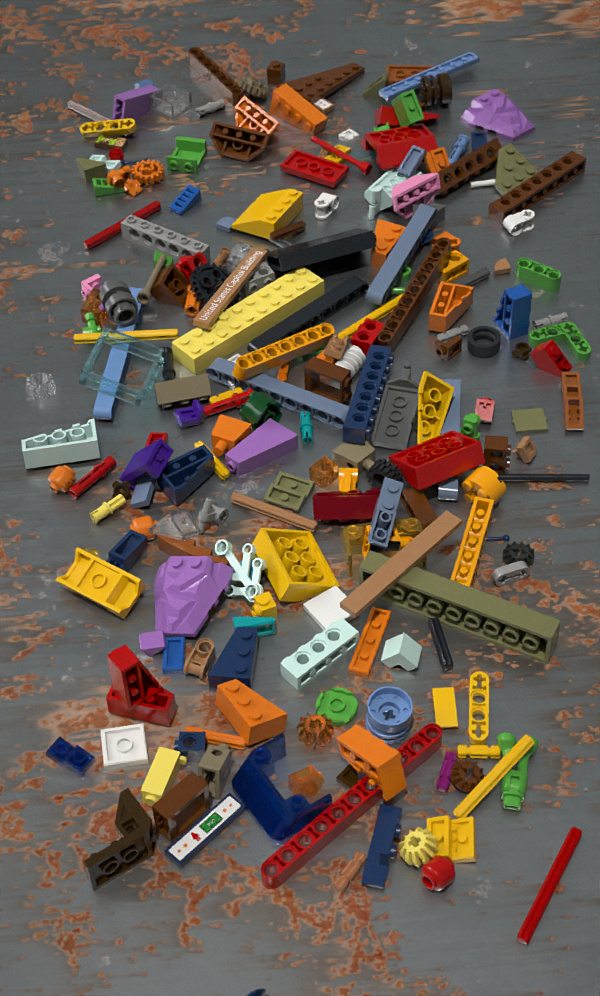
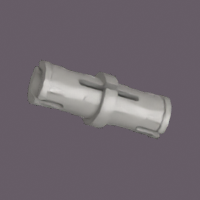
(210, 108)
(550, 320)

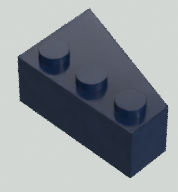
(186, 473)
(236, 659)

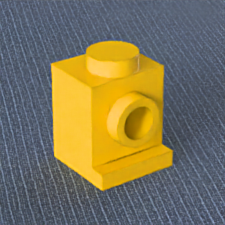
(264, 606)

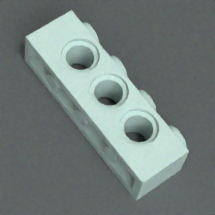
(319, 653)

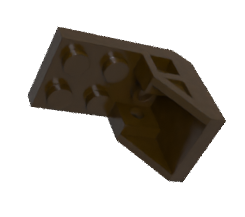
(134, 847)

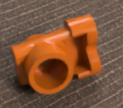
(118, 177)

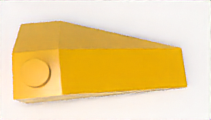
(433, 404)

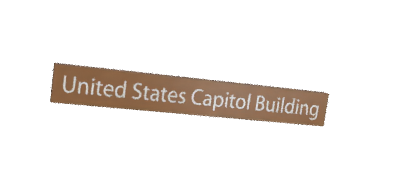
(230, 288)

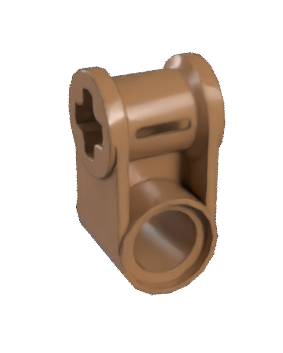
(200, 661)

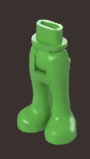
(515, 781)

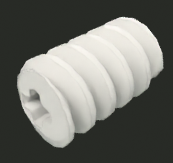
(352, 360)

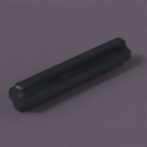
(440, 643)

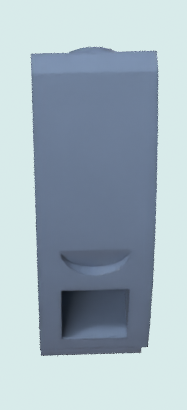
(385, 513)

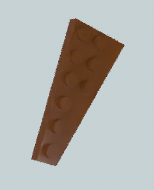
(324, 83)

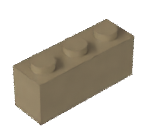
(182, 390)

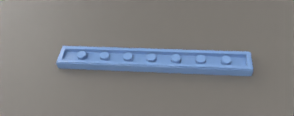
(413, 82)

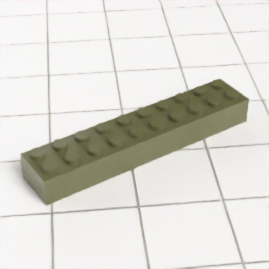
(469, 610)

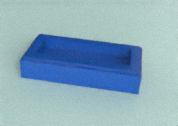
(174, 656)

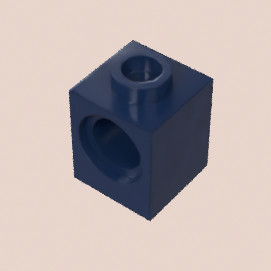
(196, 740)

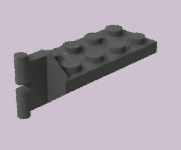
(396, 412)

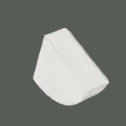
(349, 136)

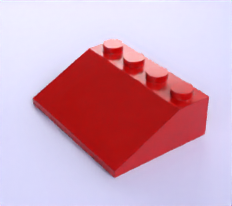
(438, 459)

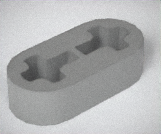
(510, 573)

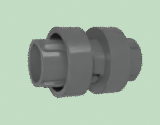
(118, 301)

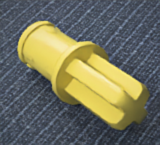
(107, 508)

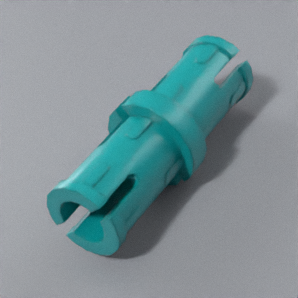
(306, 428)

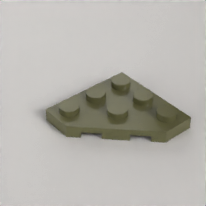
(511, 169)

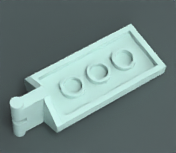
(380, 192)

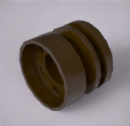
(436, 89)

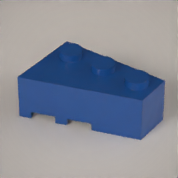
(514, 312)

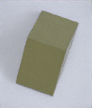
(373, 89)
(91, 169)

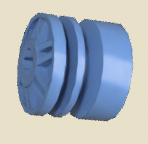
(389, 714)

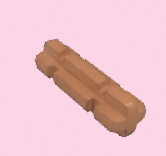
(350, 871)

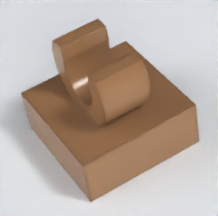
(525, 449)

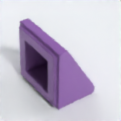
(152, 642)

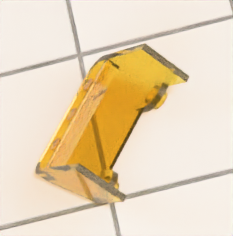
(354, 535)

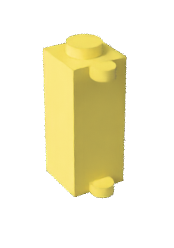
(161, 775)

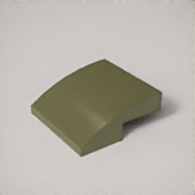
(289, 491)

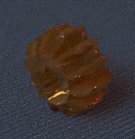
(315, 730)

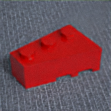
(130, 678)

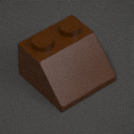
(171, 287)

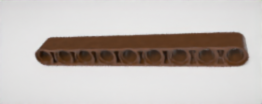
(415, 294)

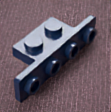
(382, 846)

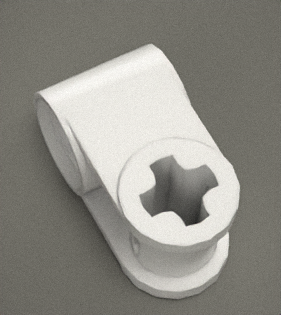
(325, 205)
(519, 222)

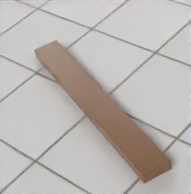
(400, 564)

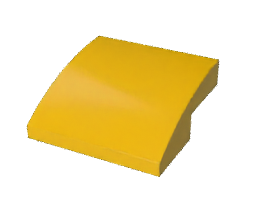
(454, 837)

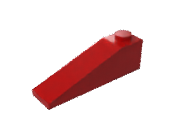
(387, 115)

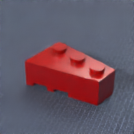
(157, 709)

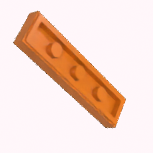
(369, 642)

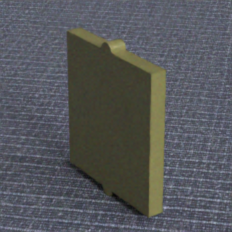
(529, 420)

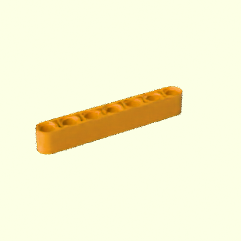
(282, 351)

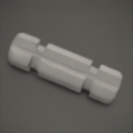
(462, 330)

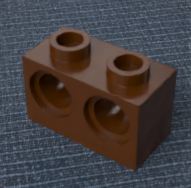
(496, 452)

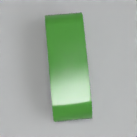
(538, 274)

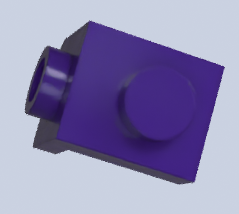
(190, 416)

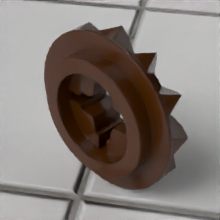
(459, 772)

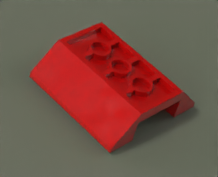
(395, 143)

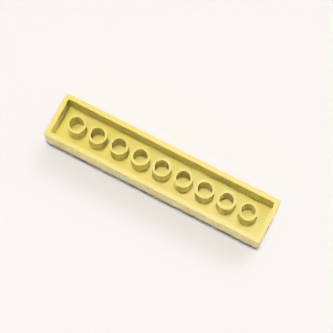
(247, 319)

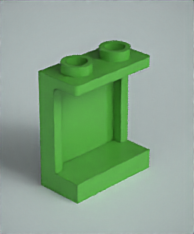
(407, 108)
(187, 154)

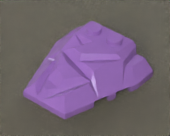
(499, 114)
(186, 591)

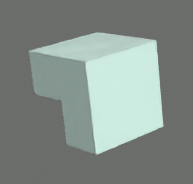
(401, 651)

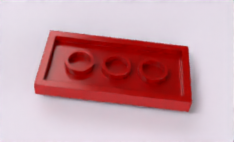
(314, 168)

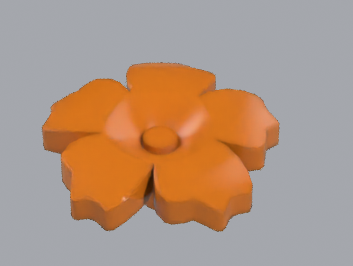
(132, 186)

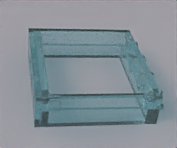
(128, 344)

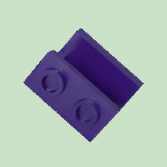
(150, 460)

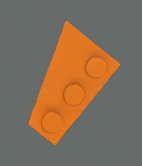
(387, 236)
(449, 305)
(249, 712)
(374, 758)

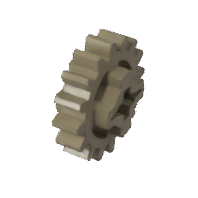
(252, 86)

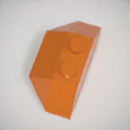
(254, 118)

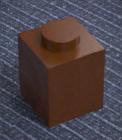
(275, 73)

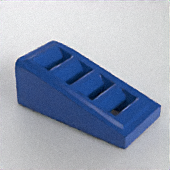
(186, 199)

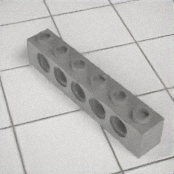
(161, 239)

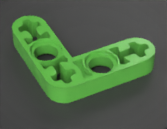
(562, 332)

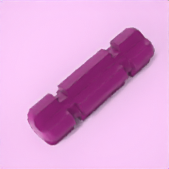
(444, 776)

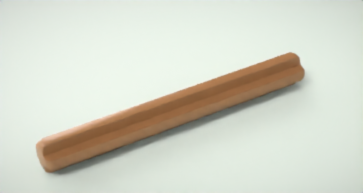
(273, 511)

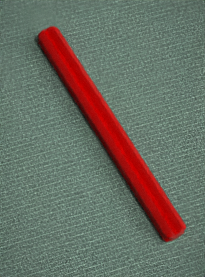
(116, 228)
(549, 886)

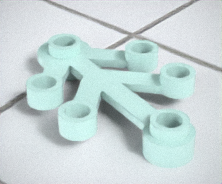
(242, 571)

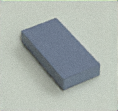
(412, 161)
(143, 491)

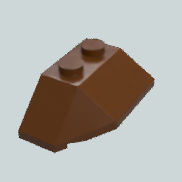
(238, 141)

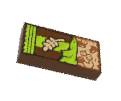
(110, 142)

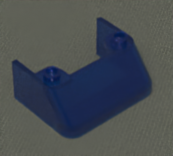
(272, 813)

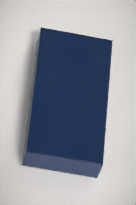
(478, 139)

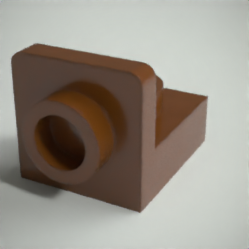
(449, 349)

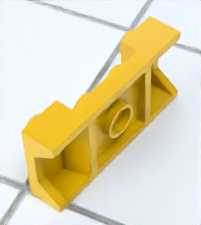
(102, 583)

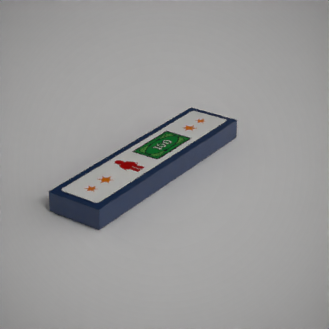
(205, 830)

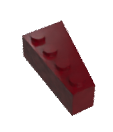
(347, 506)

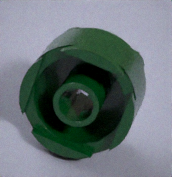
(259, 409)

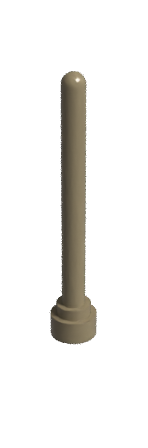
(144, 295)

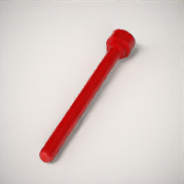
(364, 167)

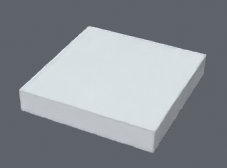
(326, 607)
(124, 746)

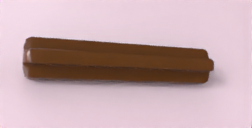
(287, 231)

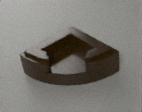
(347, 777)

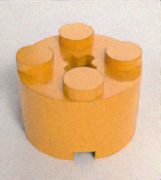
(483, 484)

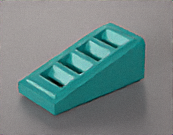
(256, 622)

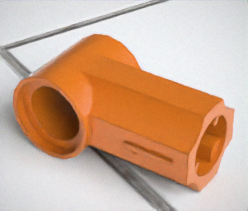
(192, 307)

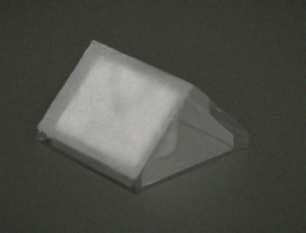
(177, 525)

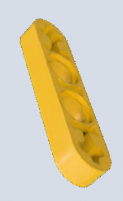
(90, 129)
(478, 708)

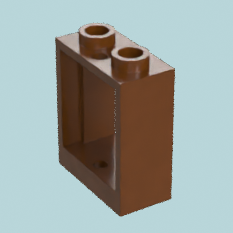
(318, 367)
(181, 807)

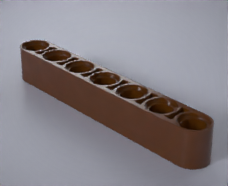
(215, 76)

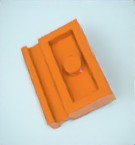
(436, 160)

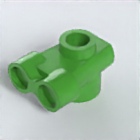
(92, 324)
(470, 426)

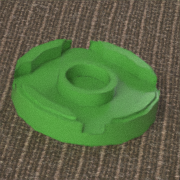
(338, 705)

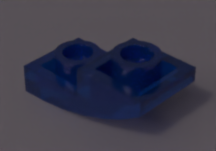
(68, 756)

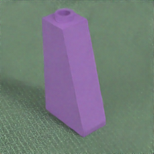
(133, 103)
(261, 447)

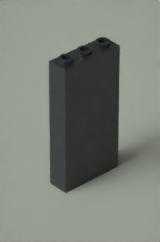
(321, 249)

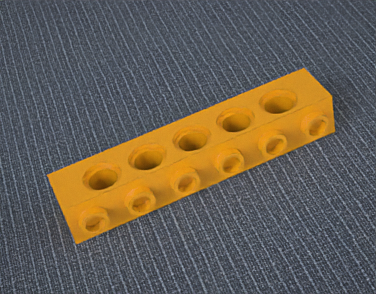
(473, 541)

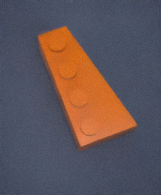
(297, 110)

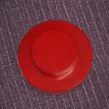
(116, 154)

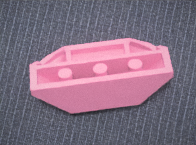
(414, 192)

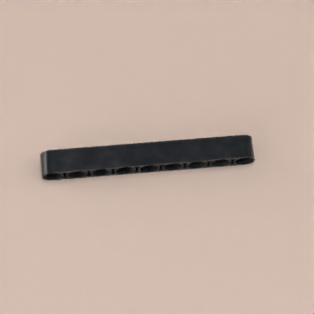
(313, 313)

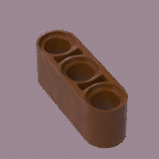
(418, 506)

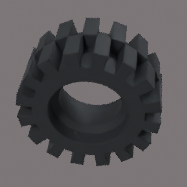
(383, 469)

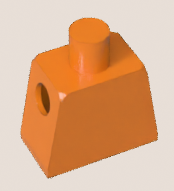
(228, 433)

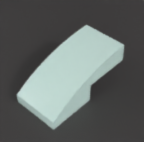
(110, 164)

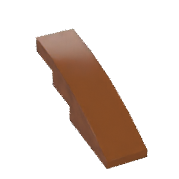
(572, 401)
(188, 547)

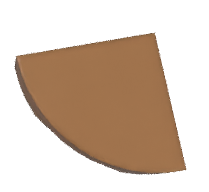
(502, 267)

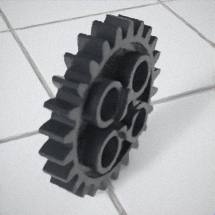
(206, 278)

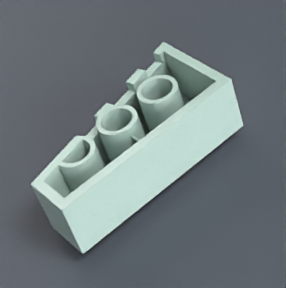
(61, 446)

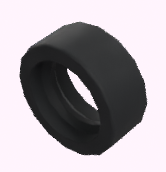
(483, 350)

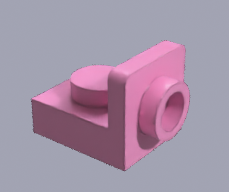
(90, 283)

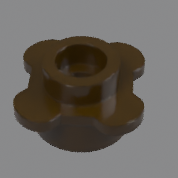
(522, 350)
(125, 486)

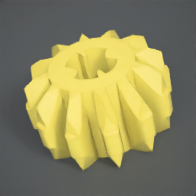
(418, 847)

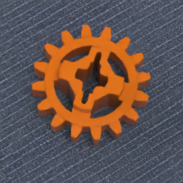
(148, 171)

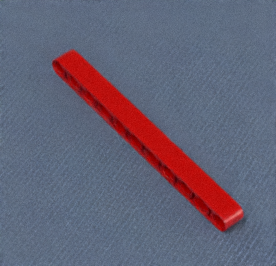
(343, 808)

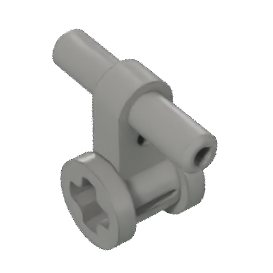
(210, 512)

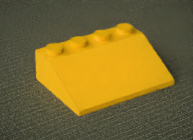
(270, 212)
(294, 563)

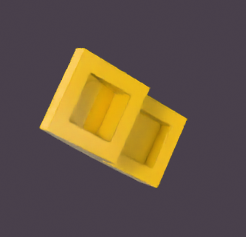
(335, 158)
(445, 707)

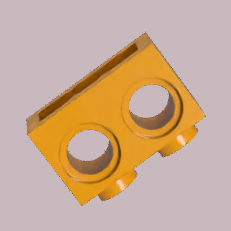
(456, 267)

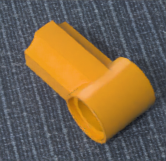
(347, 479)

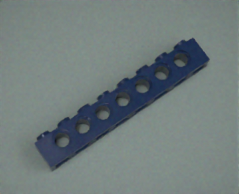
(368, 395)

